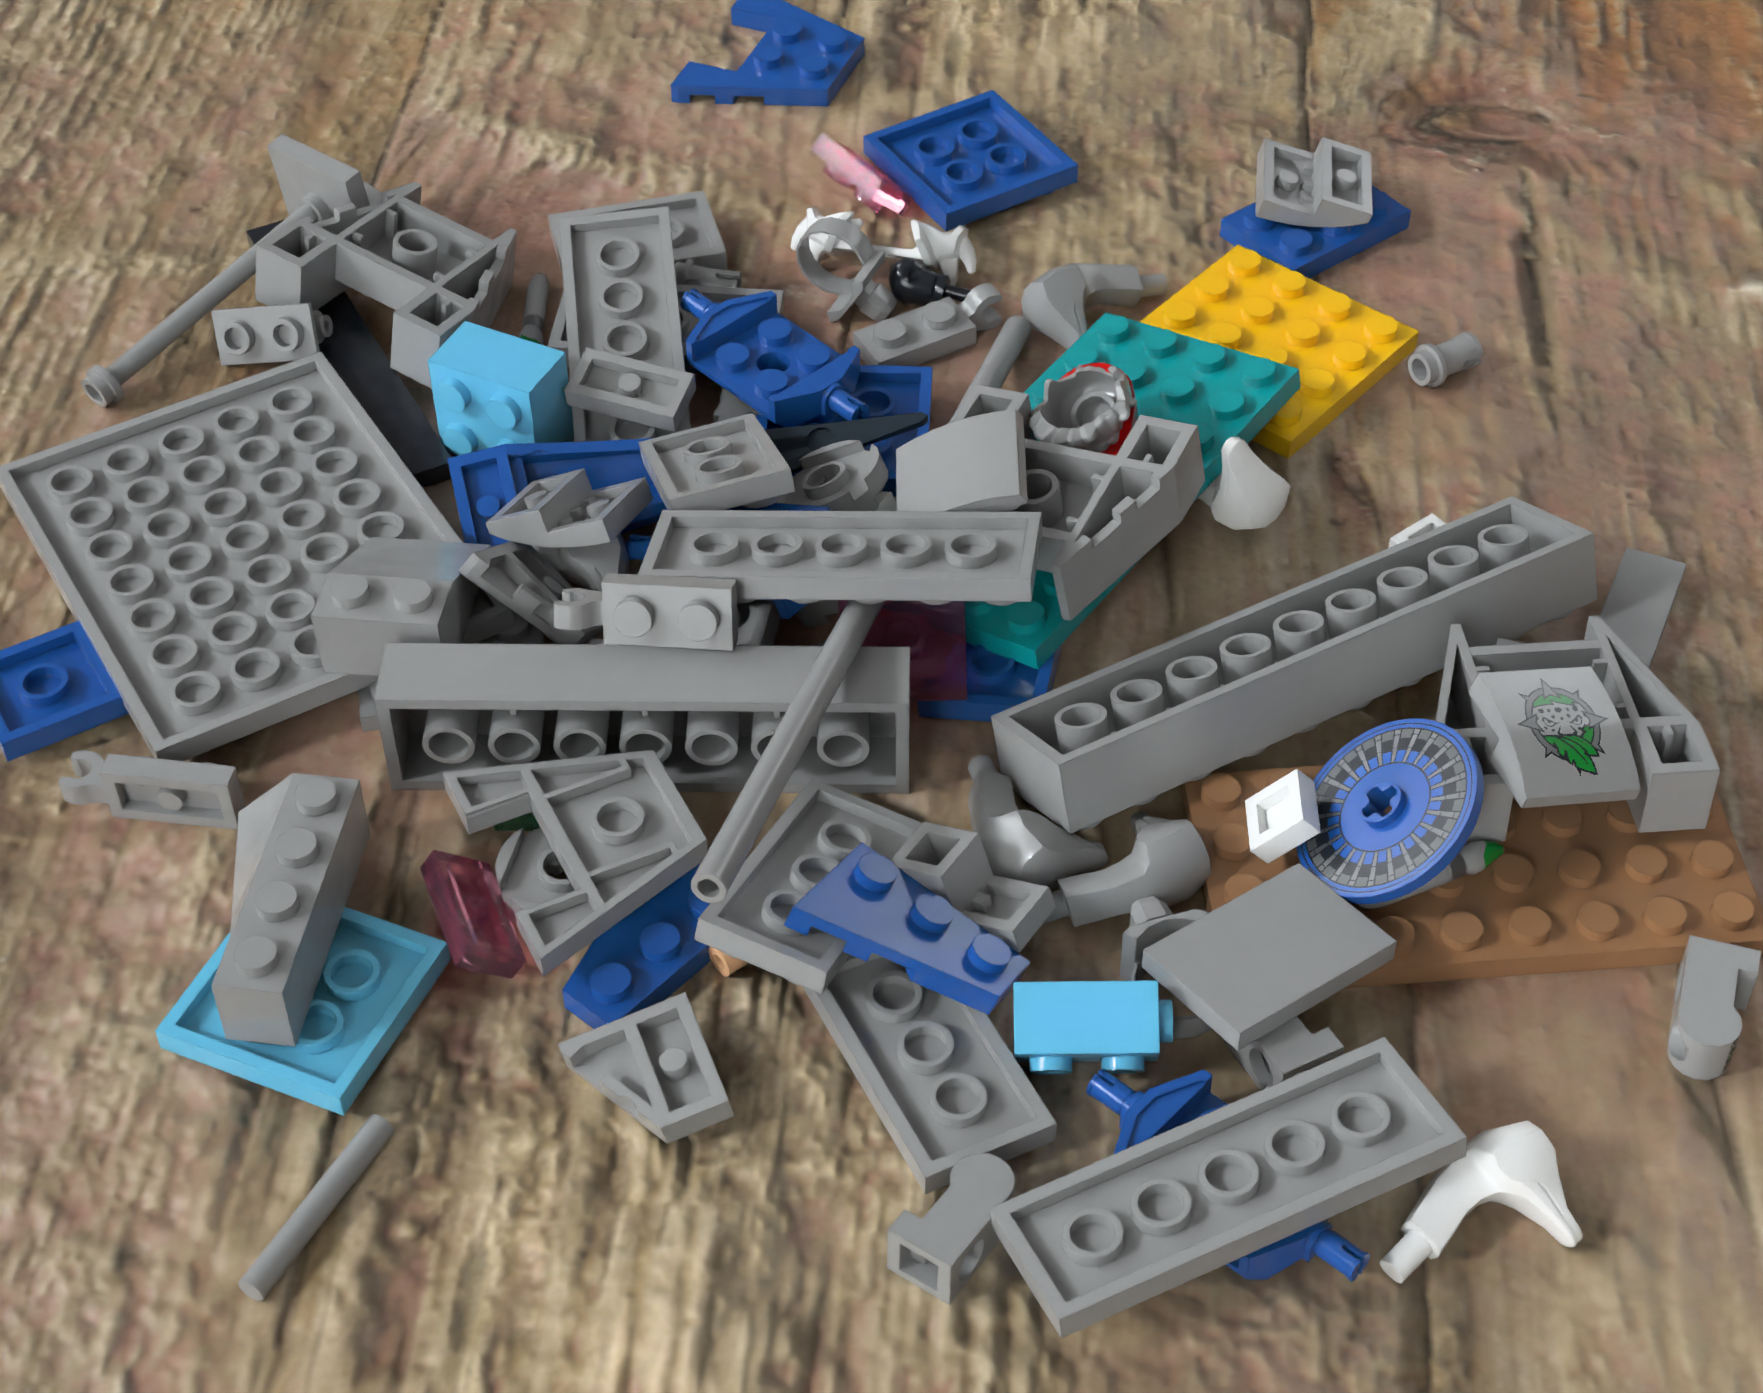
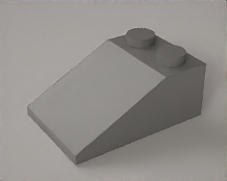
(392, 595)

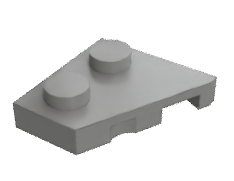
(526, 585)
(654, 1069)

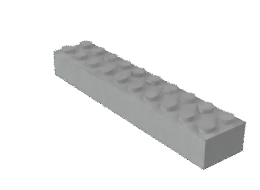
(1290, 662)

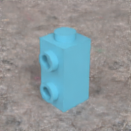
(1090, 1023)

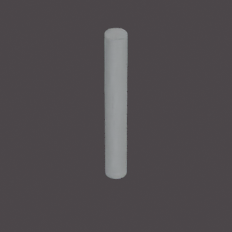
(316, 1208)

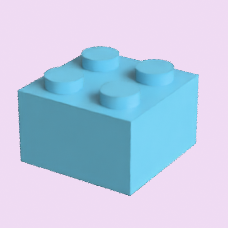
(498, 391)

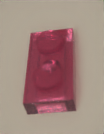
(849, 167)
(472, 914)

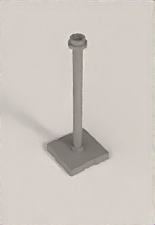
(310, 187)

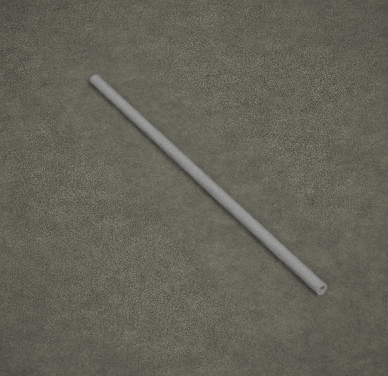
(817, 691)

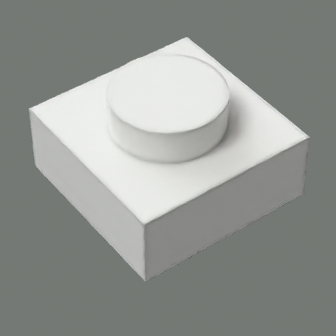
(1282, 816)

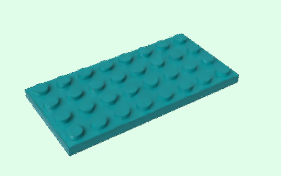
(1173, 381)

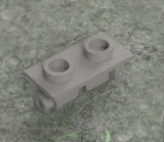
(269, 333)

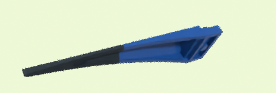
(495, 475)

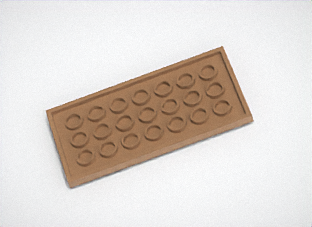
(1561, 898)

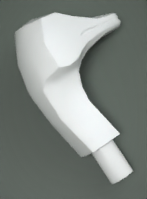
(1246, 490)
(1502, 1166)

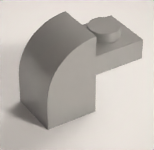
(957, 868)

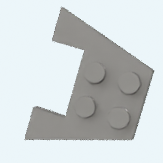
(609, 823)

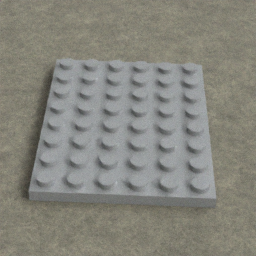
(207, 540)

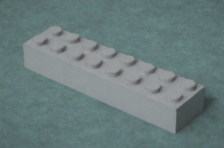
(694, 707)

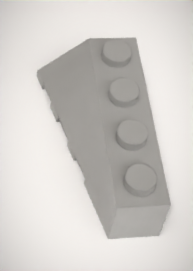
(289, 892)

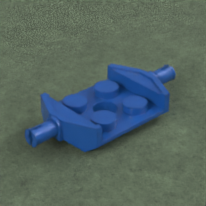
(747, 346)
(1184, 1100)

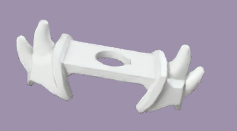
(932, 245)

